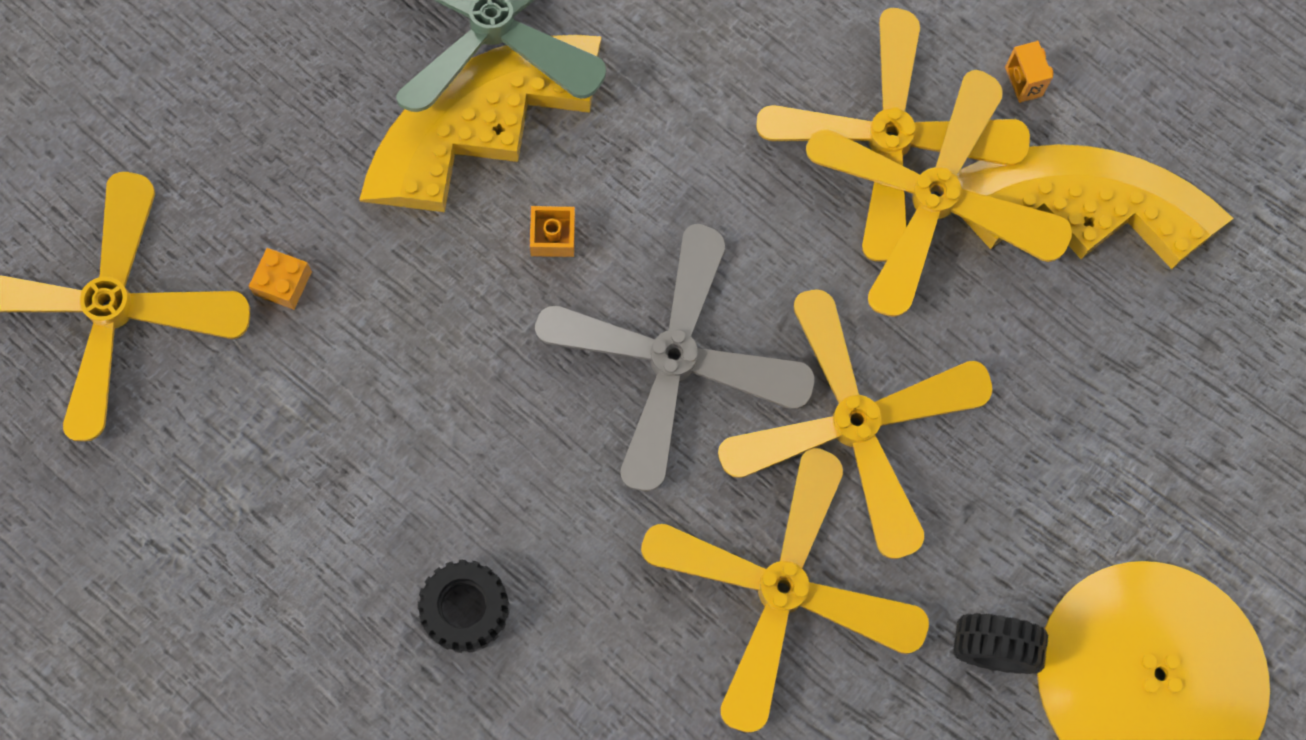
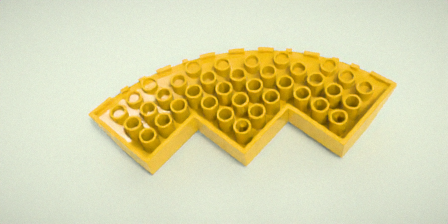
(481, 102)
(1099, 195)

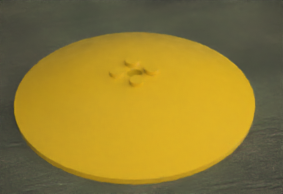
(1142, 618)

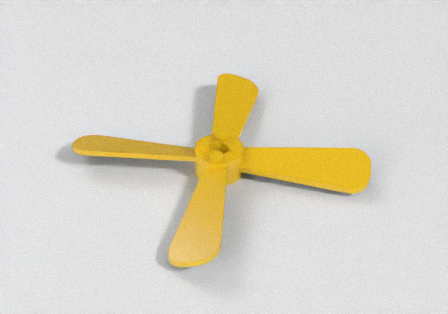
(1000, 142)
(125, 217)
(1027, 228)
(890, 512)
(879, 619)

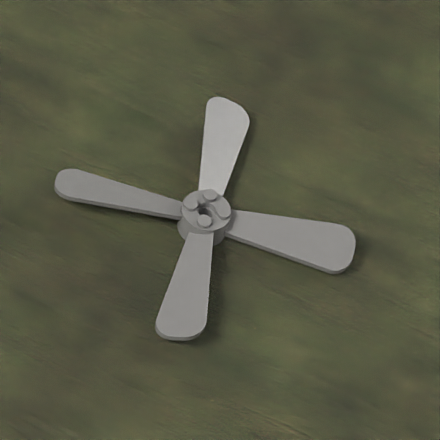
(770, 379)

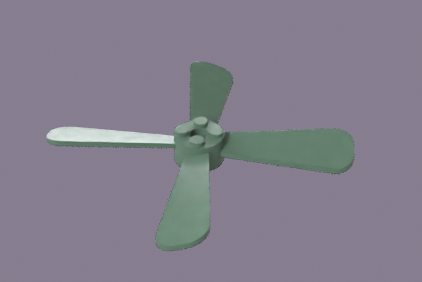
(494, 24)

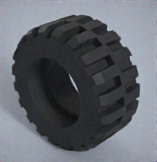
(441, 584)
(1000, 643)

